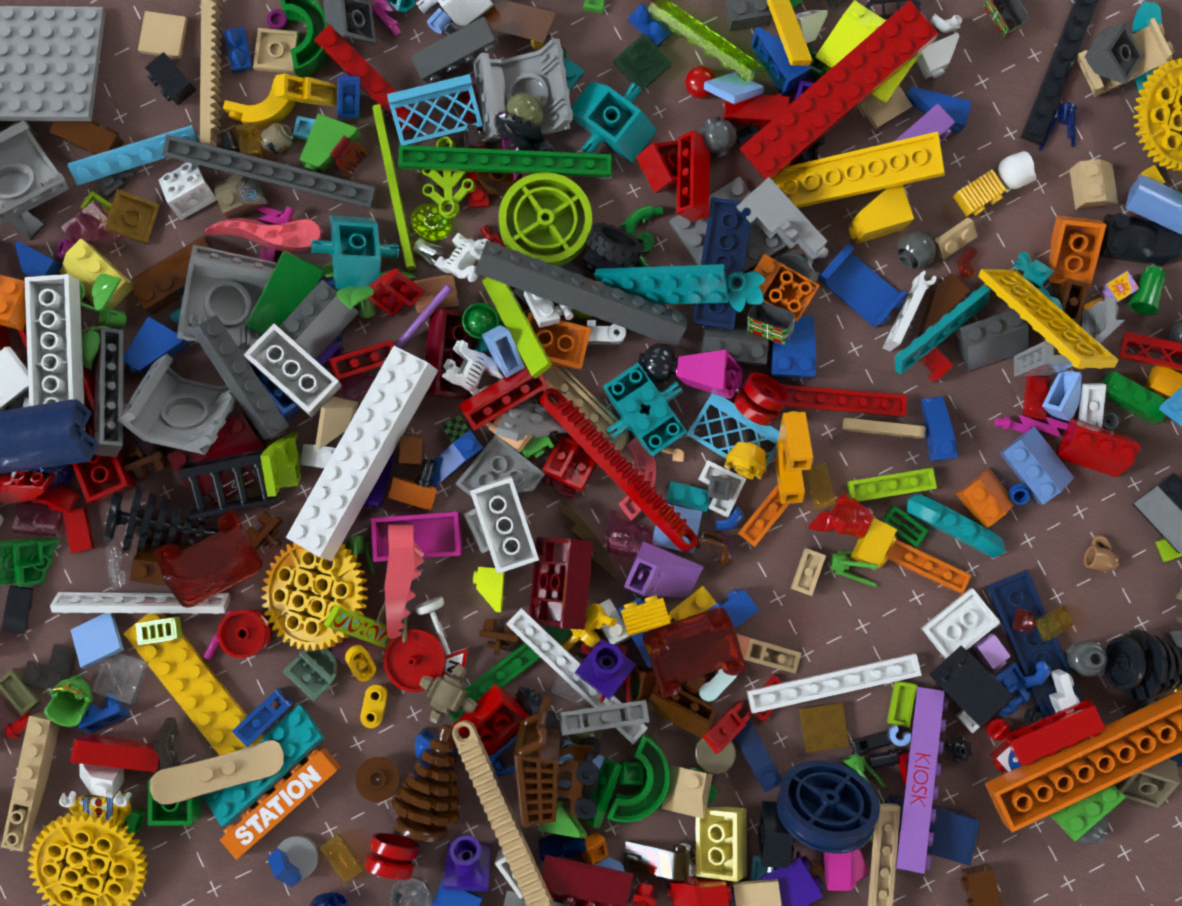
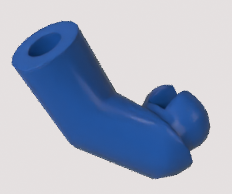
(732, 521)
(1040, 676)

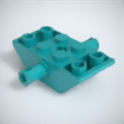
(625, 134)
(354, 250)
(635, 390)

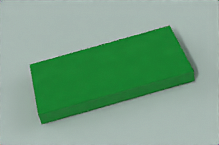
(285, 290)

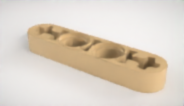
(884, 428)

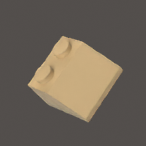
(1093, 184)

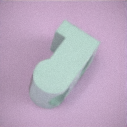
(715, 685)

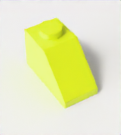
(490, 586)

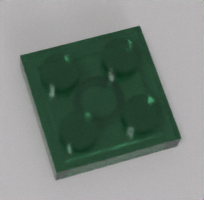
(642, 62)

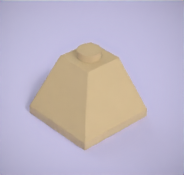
(334, 419)
(687, 791)

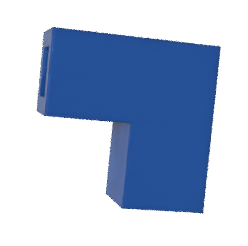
(283, 869)

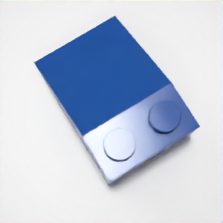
(774, 58)
(798, 355)

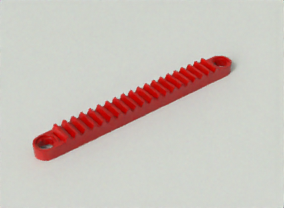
(619, 470)

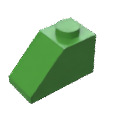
(565, 824)

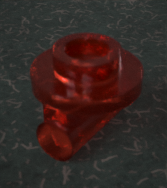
(1023, 620)

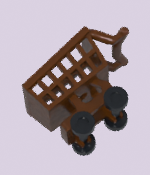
(543, 746)

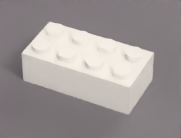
(292, 370)

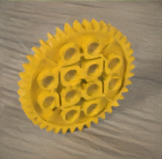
(1162, 115)
(286, 611)
(82, 875)

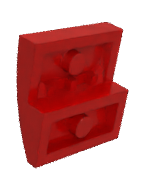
(394, 291)
(570, 464)

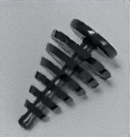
(146, 522)
(1143, 664)

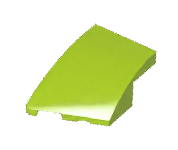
(281, 464)

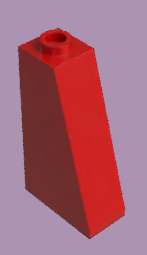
(115, 753)

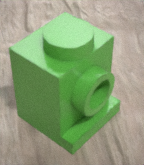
(537, 446)

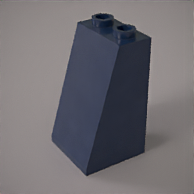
(953, 832)

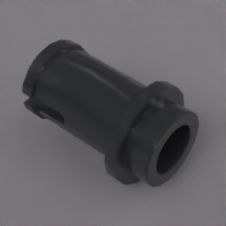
(229, 144)
(427, 472)
(884, 759)

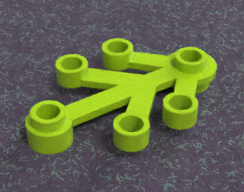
(447, 182)

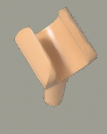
(678, 454)

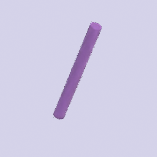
(444, 292)

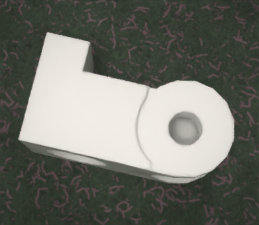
(605, 334)

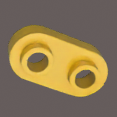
(360, 663)
(373, 706)

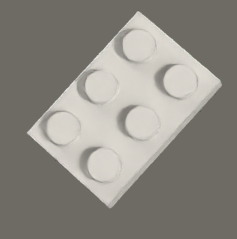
(960, 623)

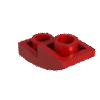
(58, 498)

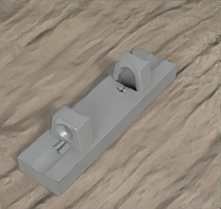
(604, 717)

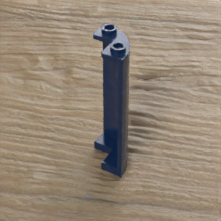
(45, 436)

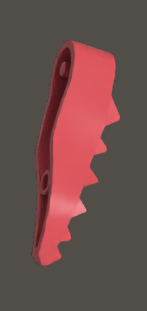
(291, 236)
(401, 570)

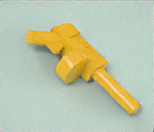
(595, 620)

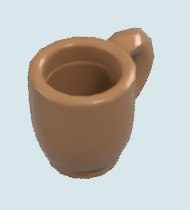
(1100, 558)

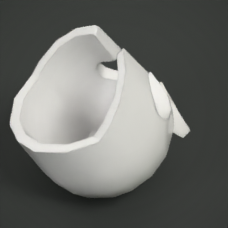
(1016, 171)

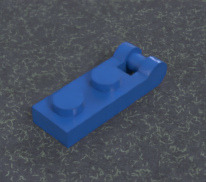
(261, 718)

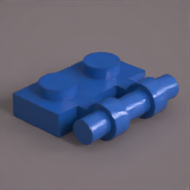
(1010, 678)

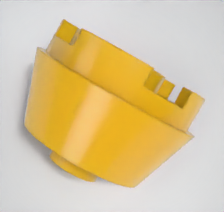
(747, 460)

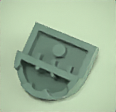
(312, 672)

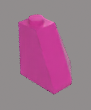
(711, 372)
(844, 869)

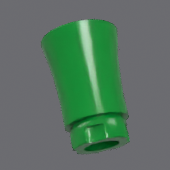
(1147, 297)

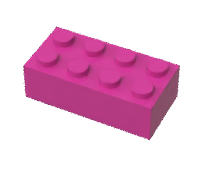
(434, 533)

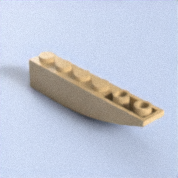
(30, 780)

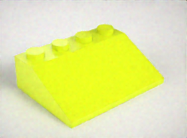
(849, 32)

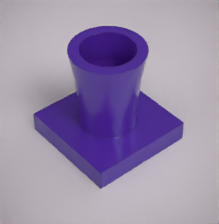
(605, 678)
(467, 865)

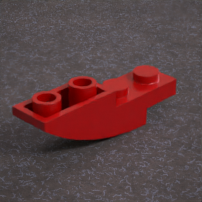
(23, 486)

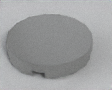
(301, 853)

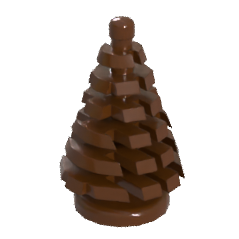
(430, 793)

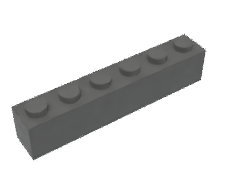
(239, 377)
(108, 392)

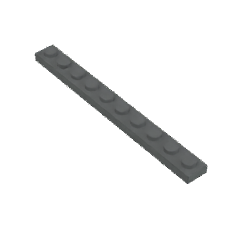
(268, 171)

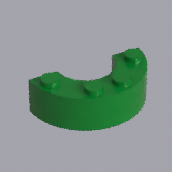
(308, 56)
(654, 789)

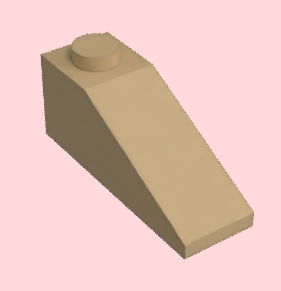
(768, 654)

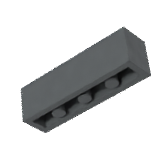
(455, 50)

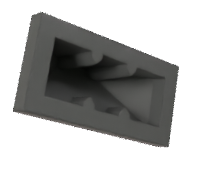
(27, 224)

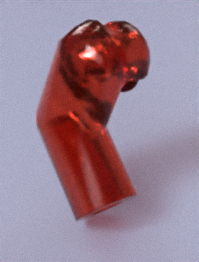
(964, 265)

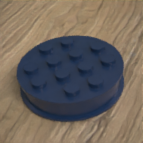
(828, 806)

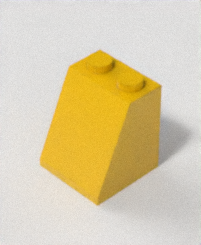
(883, 216)

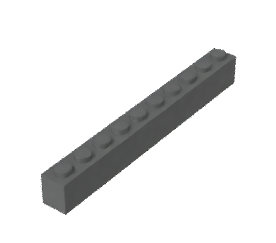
(581, 293)

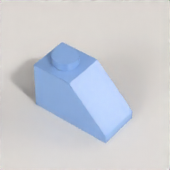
(503, 350)
(1064, 395)

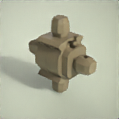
(448, 694)

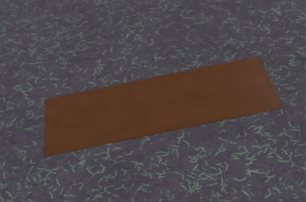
(520, 19)

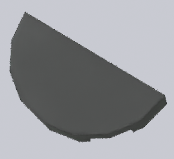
(795, 262)

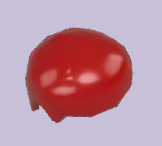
(695, 81)

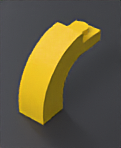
(263, 114)

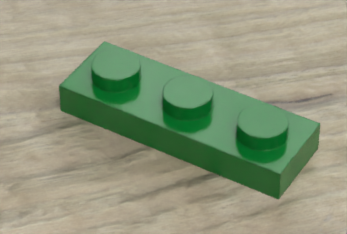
(607, 778)

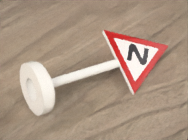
(455, 658)

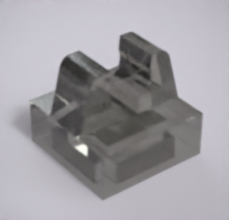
(473, 137)

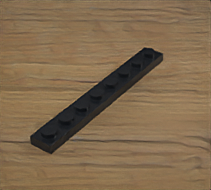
(1058, 70)

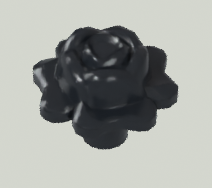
(1033, 715)
(959, 749)

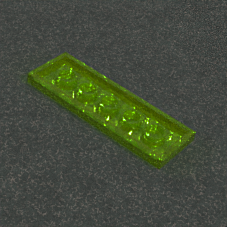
(700, 35)

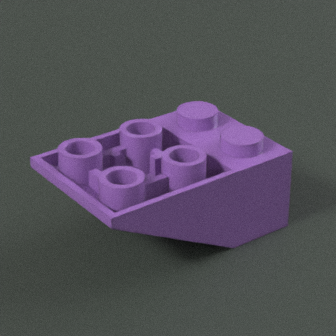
(662, 573)

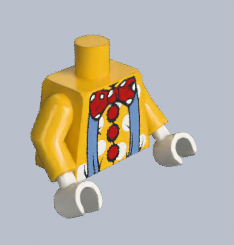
(118, 806)

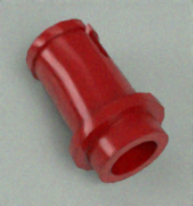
(15, 729)

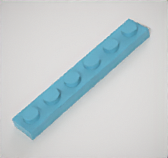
(125, 157)

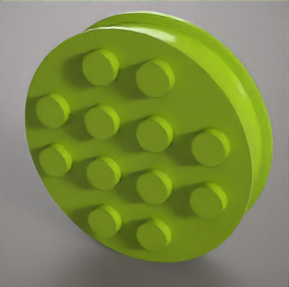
(546, 218)

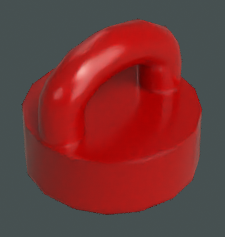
(997, 729)

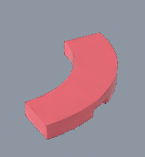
(647, 467)

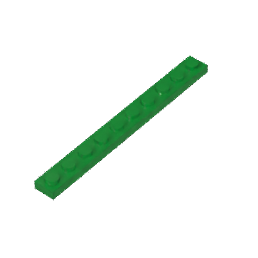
(503, 161)

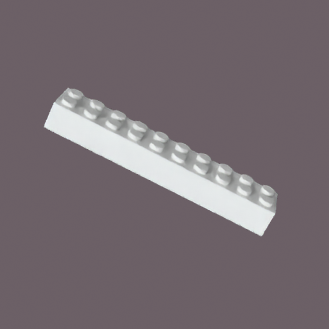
(362, 454)

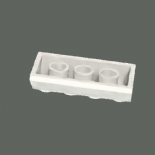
(504, 524)

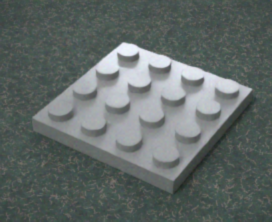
(693, 233)

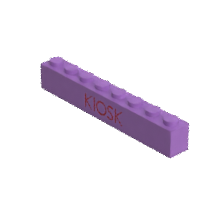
(920, 781)

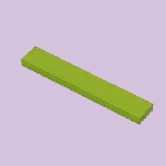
(518, 326)

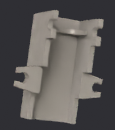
(779, 216)

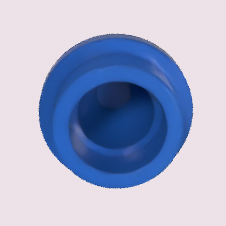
(1019, 494)

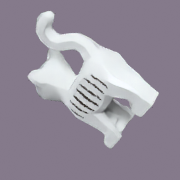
(463, 258)
(471, 369)

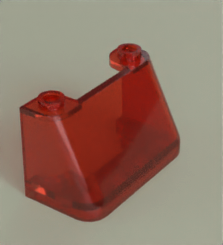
(209, 564)
(693, 649)

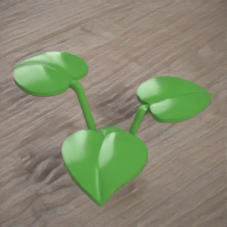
(102, 292)
(358, 295)

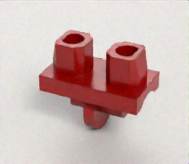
(643, 896)

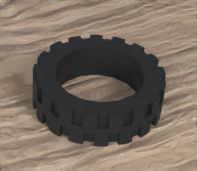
(615, 244)

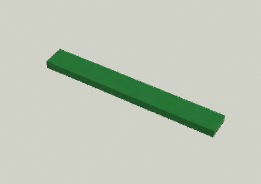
(509, 668)

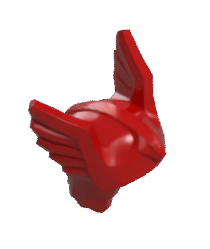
(846, 518)

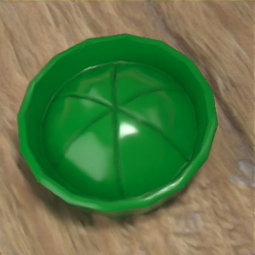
(479, 319)

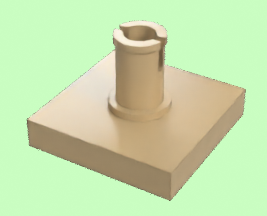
(882, 113)

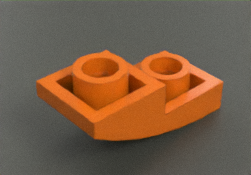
(412, 493)

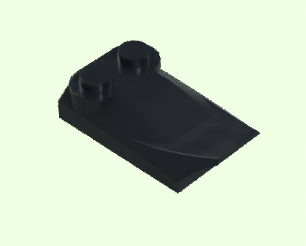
(1139, 240)

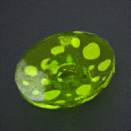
(429, 214)

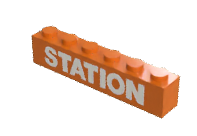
(280, 803)

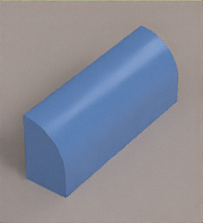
(1156, 203)

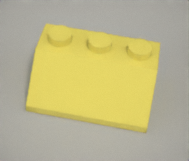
(87, 264)
(722, 844)

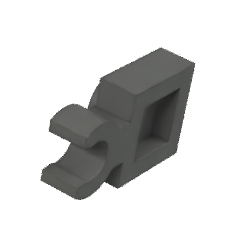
(113, 182)

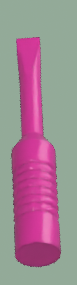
(212, 646)

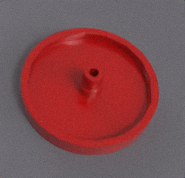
(412, 660)

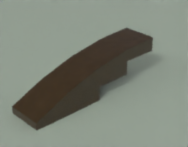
(585, 533)

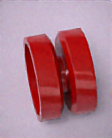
(761, 399)
(232, 637)
(391, 856)

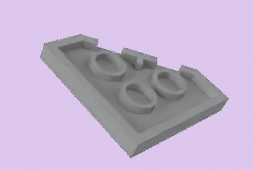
(527, 420)
(497, 462)

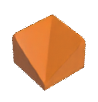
(596, 849)

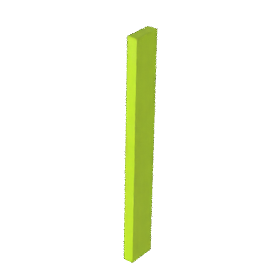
(394, 188)

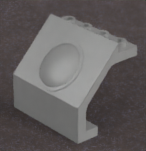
(531, 73)
(25, 173)
(223, 286)
(1040, 359)
(177, 409)

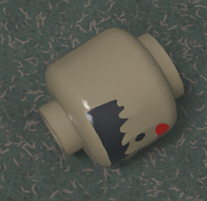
(276, 138)

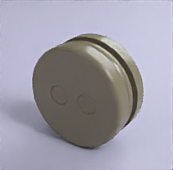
(712, 762)

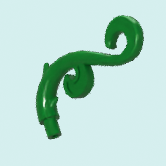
(631, 223)

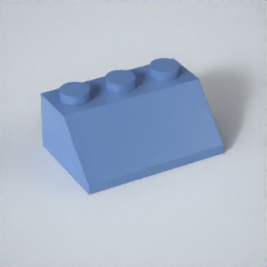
(1037, 465)

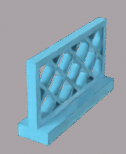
(430, 92)
(730, 409)

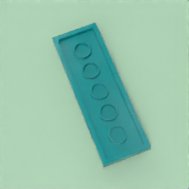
(670, 283)
(297, 738)

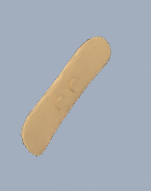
(564, 381)
(217, 773)

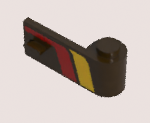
(665, 863)

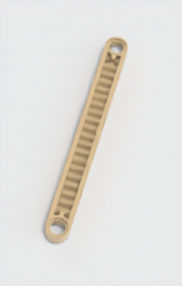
(209, 71)
(501, 817)

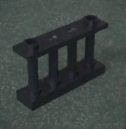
(213, 468)

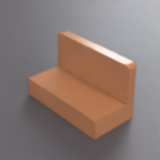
(432, 287)

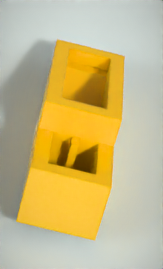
(305, 90)

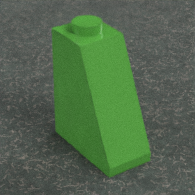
(322, 140)

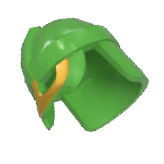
(69, 701)

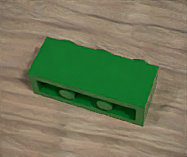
(1133, 398)

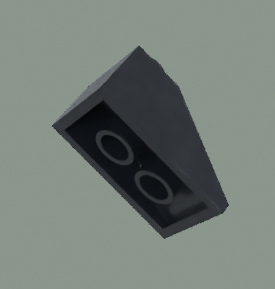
(971, 686)

